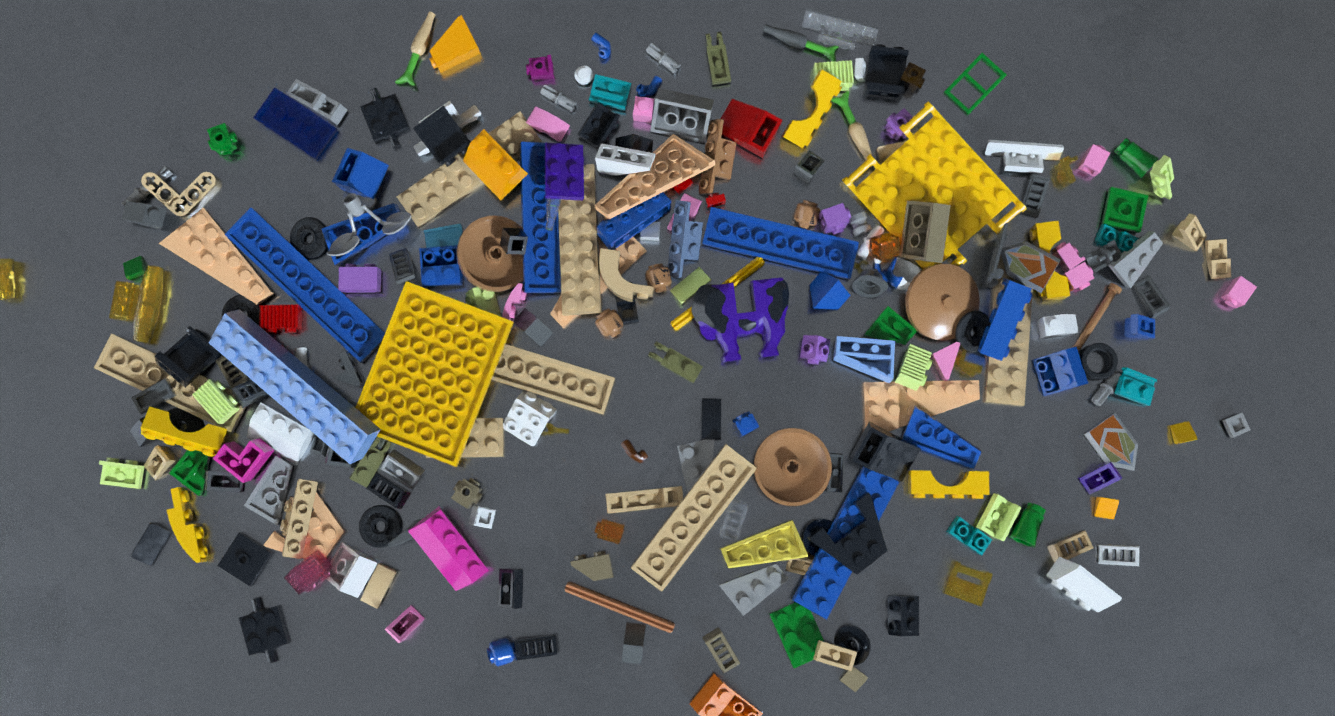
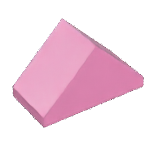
(944, 360)
(405, 624)

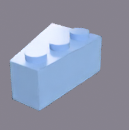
(866, 355)

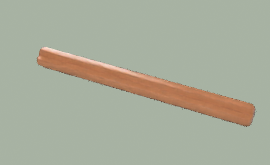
(619, 607)

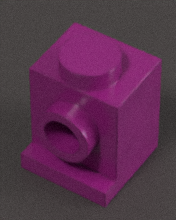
(543, 73)

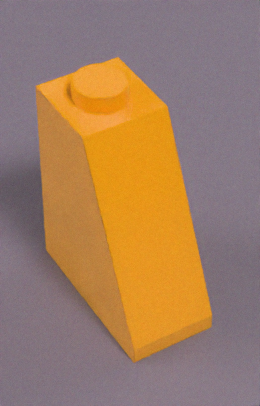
(454, 46)

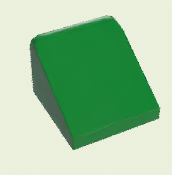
(134, 268)

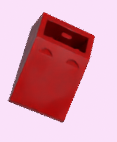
(750, 126)

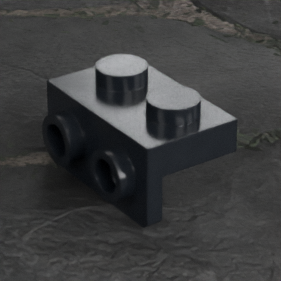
(599, 125)
(903, 615)

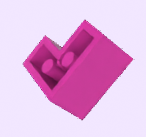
(245, 462)

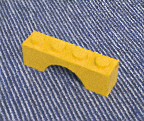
(824, 87)
(1044, 237)
(158, 426)
(973, 483)

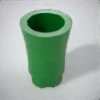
(1135, 157)
(1028, 525)

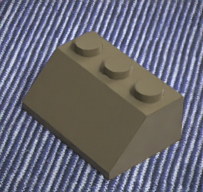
(924, 231)

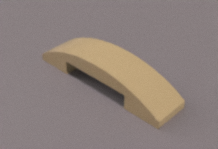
(644, 499)

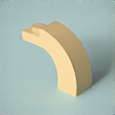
(614, 281)

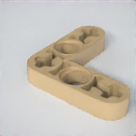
(175, 197)

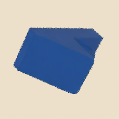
(1139, 326)

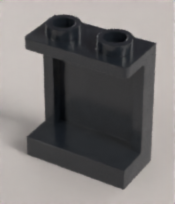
(885, 71)
(442, 136)
(187, 357)

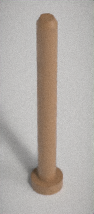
(1113, 290)

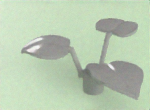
(356, 207)

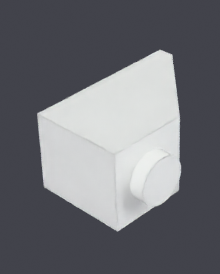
(1057, 325)

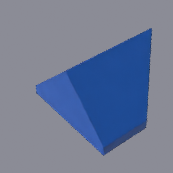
(827, 292)

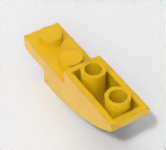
(188, 534)

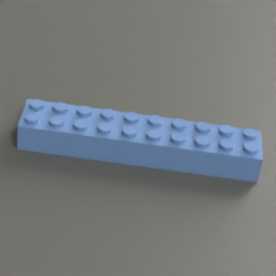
(294, 386)

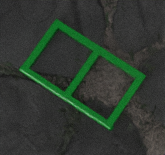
(965, 74)

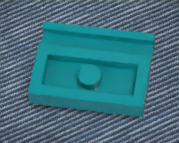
(610, 92)
(1135, 386)

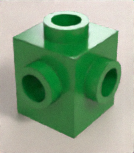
(222, 139)

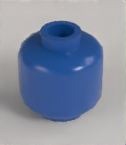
(501, 652)

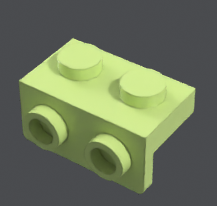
(1162, 176)
(483, 300)
(121, 474)
(998, 517)

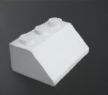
(281, 432)
(1082, 585)

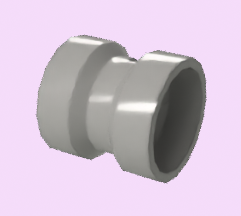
(859, 224)

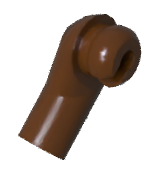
(632, 453)

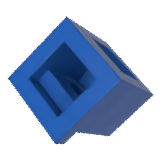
(745, 423)

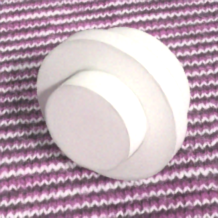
(583, 75)

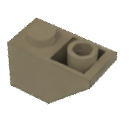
(594, 567)

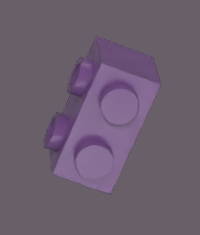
(834, 219)
(360, 279)

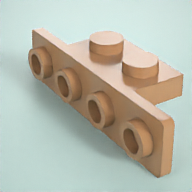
(722, 152)

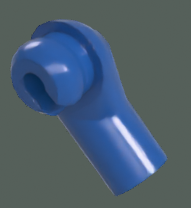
(604, 45)
(649, 90)

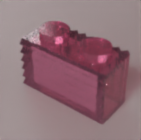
(308, 572)

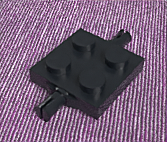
(384, 118)
(263, 630)

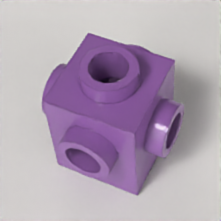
(895, 121)
(815, 349)

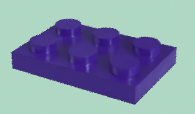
(564, 171)

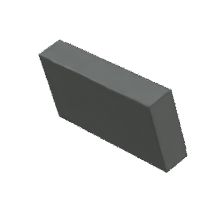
(153, 396)

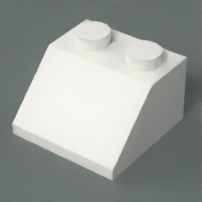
(350, 570)

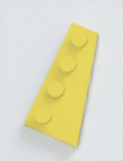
(766, 547)

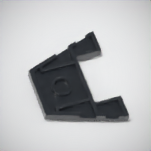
(858, 546)

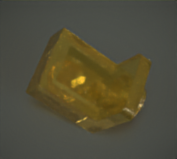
(1064, 173)
(969, 369)

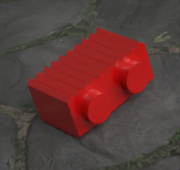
(280, 318)

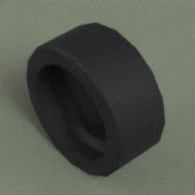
(1112, 360)

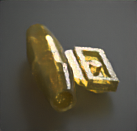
(139, 303)

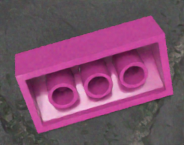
(448, 549)

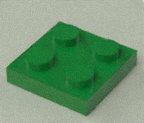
(1125, 209)

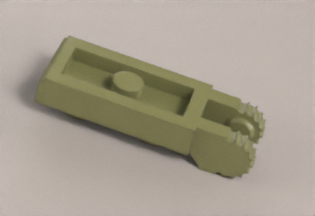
(718, 60)
(677, 363)
(370, 463)

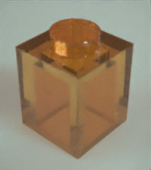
(884, 246)
(609, 531)

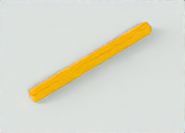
(737, 278)

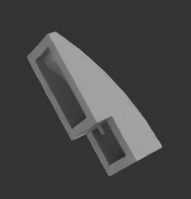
(317, 101)

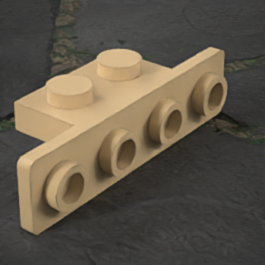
(297, 518)

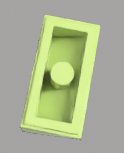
(687, 287)

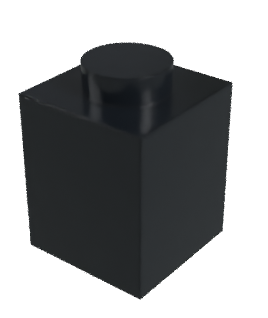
(513, 241)

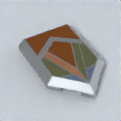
(1029, 264)
(1114, 442)

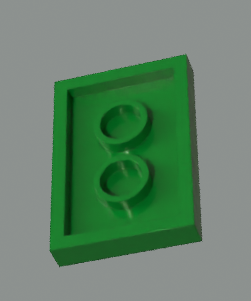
(797, 632)

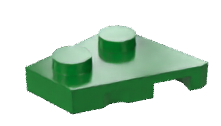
(891, 327)
(192, 470)

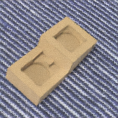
(1217, 261)
(378, 585)

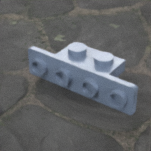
(684, 239)

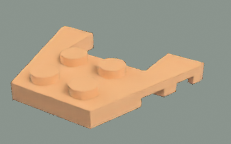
(322, 534)

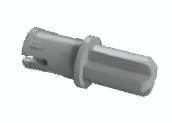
(663, 58)
(558, 97)
(1106, 389)

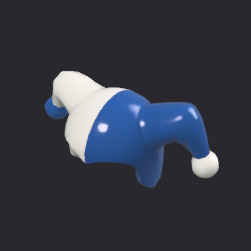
(899, 272)

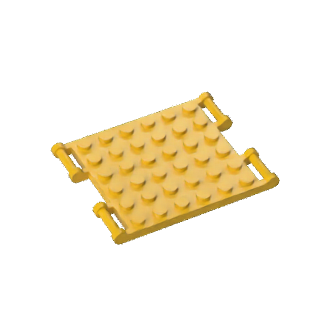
(939, 169)

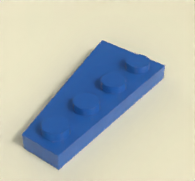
(939, 439)

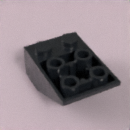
(884, 452)

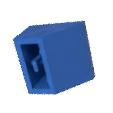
(360, 173)
(440, 267)
(1060, 371)

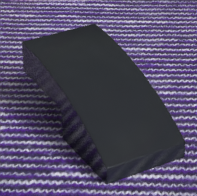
(627, 310)
(711, 419)

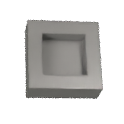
(1236, 425)

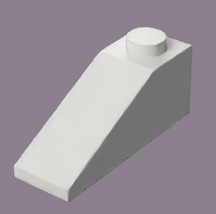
(621, 161)

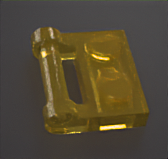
(964, 589)

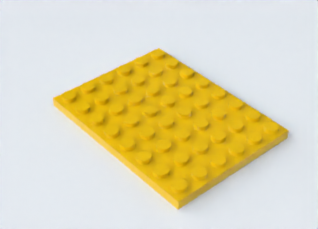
(433, 372)

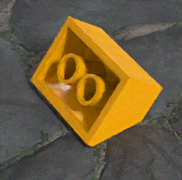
(493, 164)

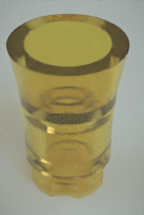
(7, 282)

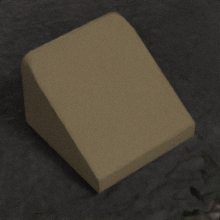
(853, 679)

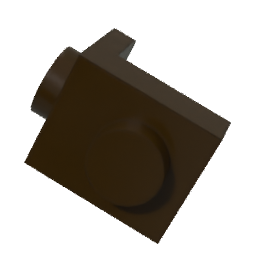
(914, 76)

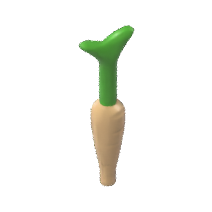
(418, 48)
(855, 129)

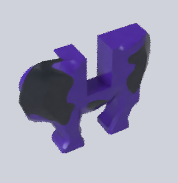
(718, 317)

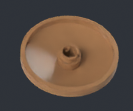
(483, 258)
(940, 299)
(792, 467)

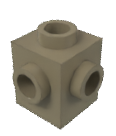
(460, 492)

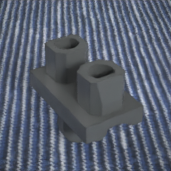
(1103, 256)

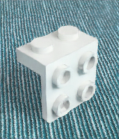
(528, 417)

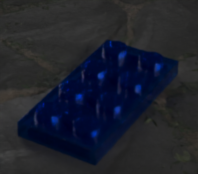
(295, 123)

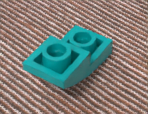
(1123, 239)
(969, 535)

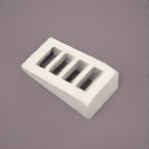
(1135, 554)

